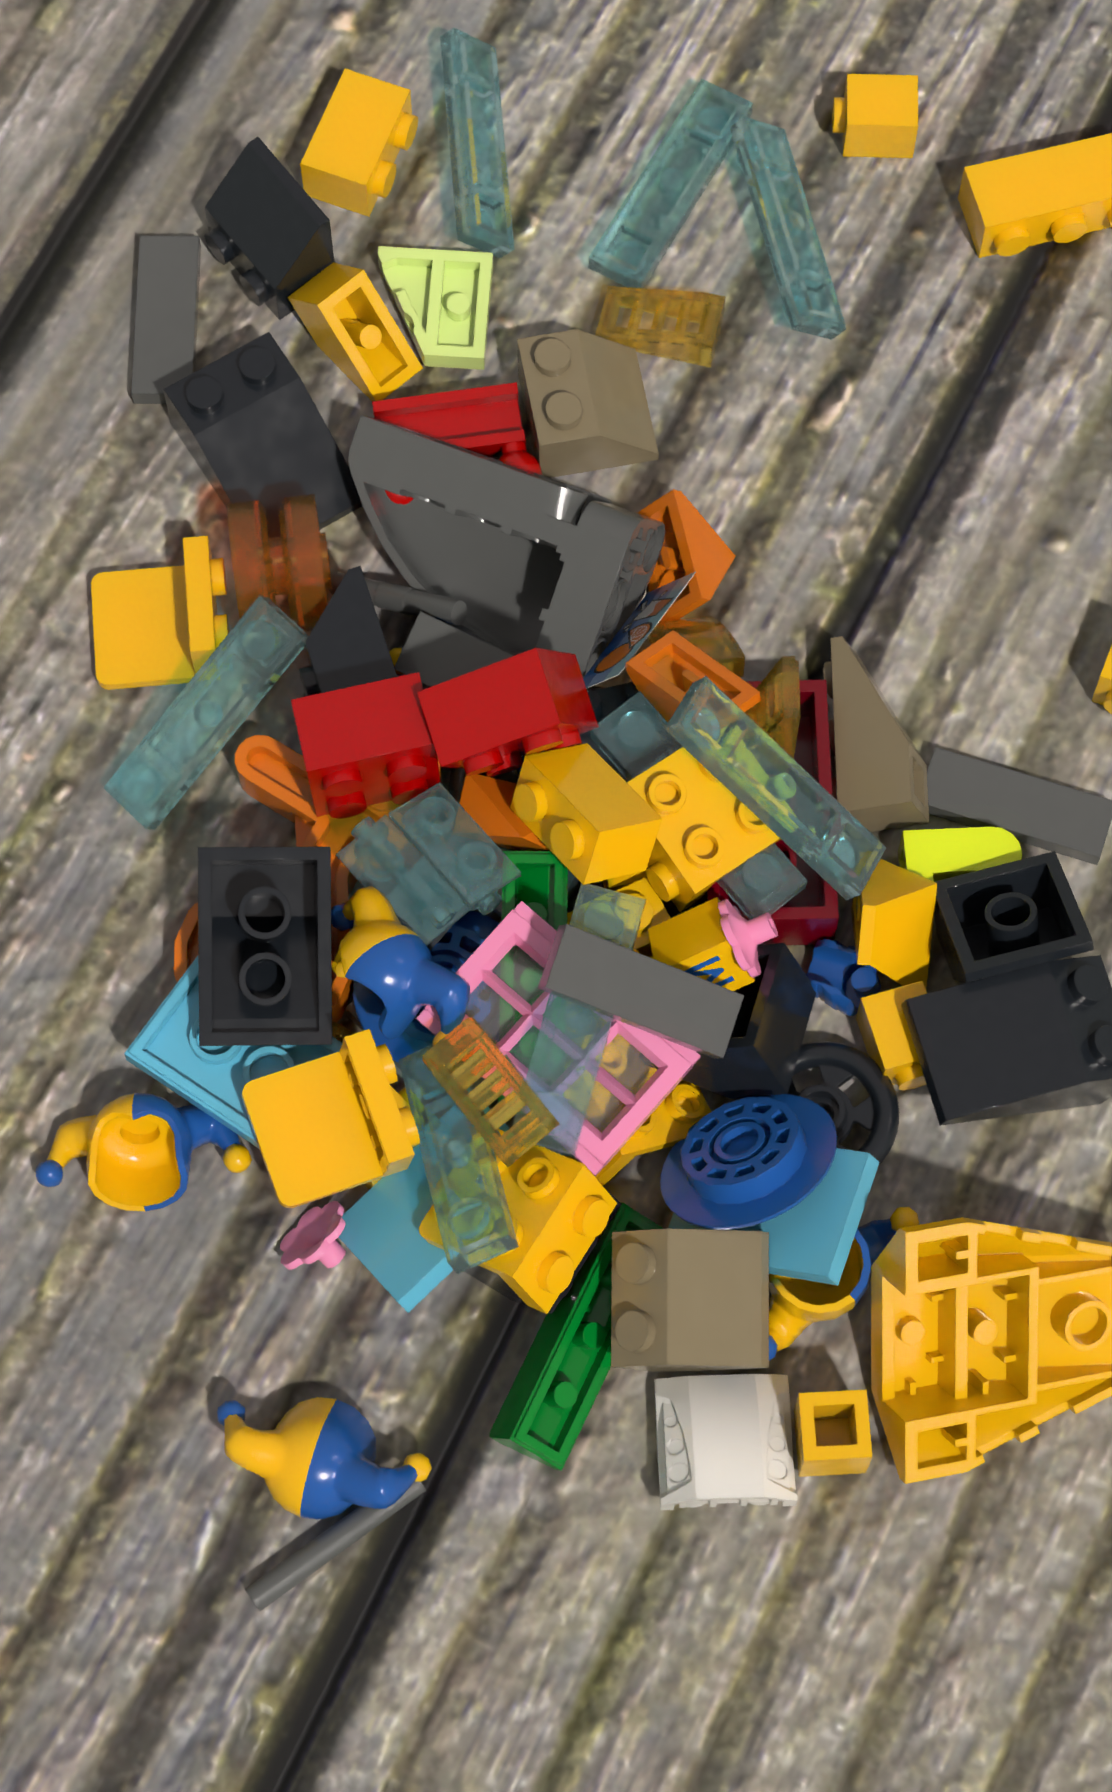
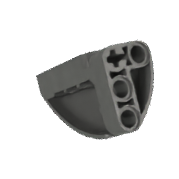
(517, 547)

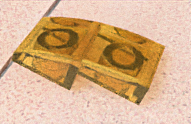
(708, 636)

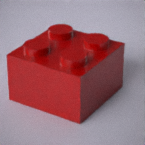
(508, 711)
(366, 745)

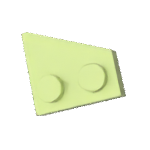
(442, 302)

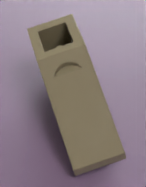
(877, 764)

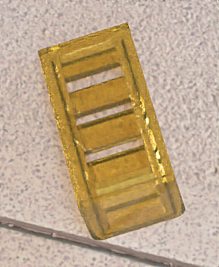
(682, 305)
(780, 704)
(462, 1060)

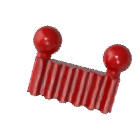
(471, 418)

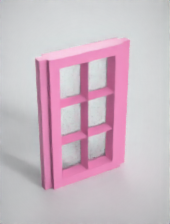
(506, 1001)

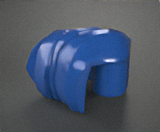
(839, 978)

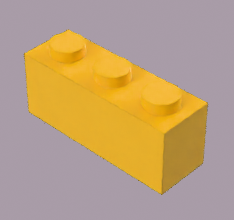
(1038, 196)

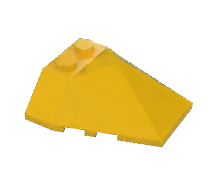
(984, 1338)

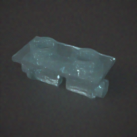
(456, 847)
(394, 866)

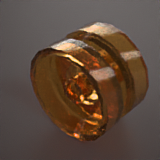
(281, 565)

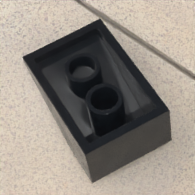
(261, 433)
(264, 946)
(1016, 1041)

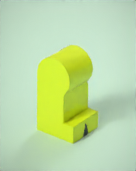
(956, 851)

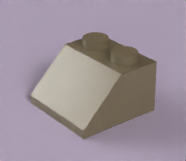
(584, 403)
(690, 1300)

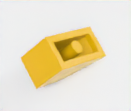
(355, 330)

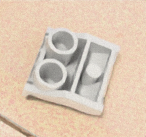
(724, 1440)

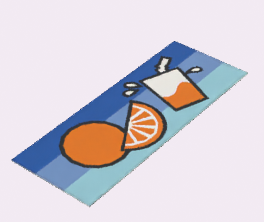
(635, 632)

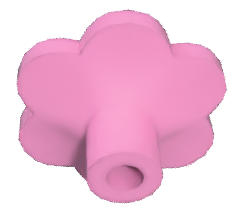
(746, 935)
(315, 1238)

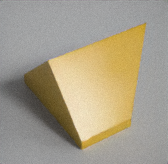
(895, 923)

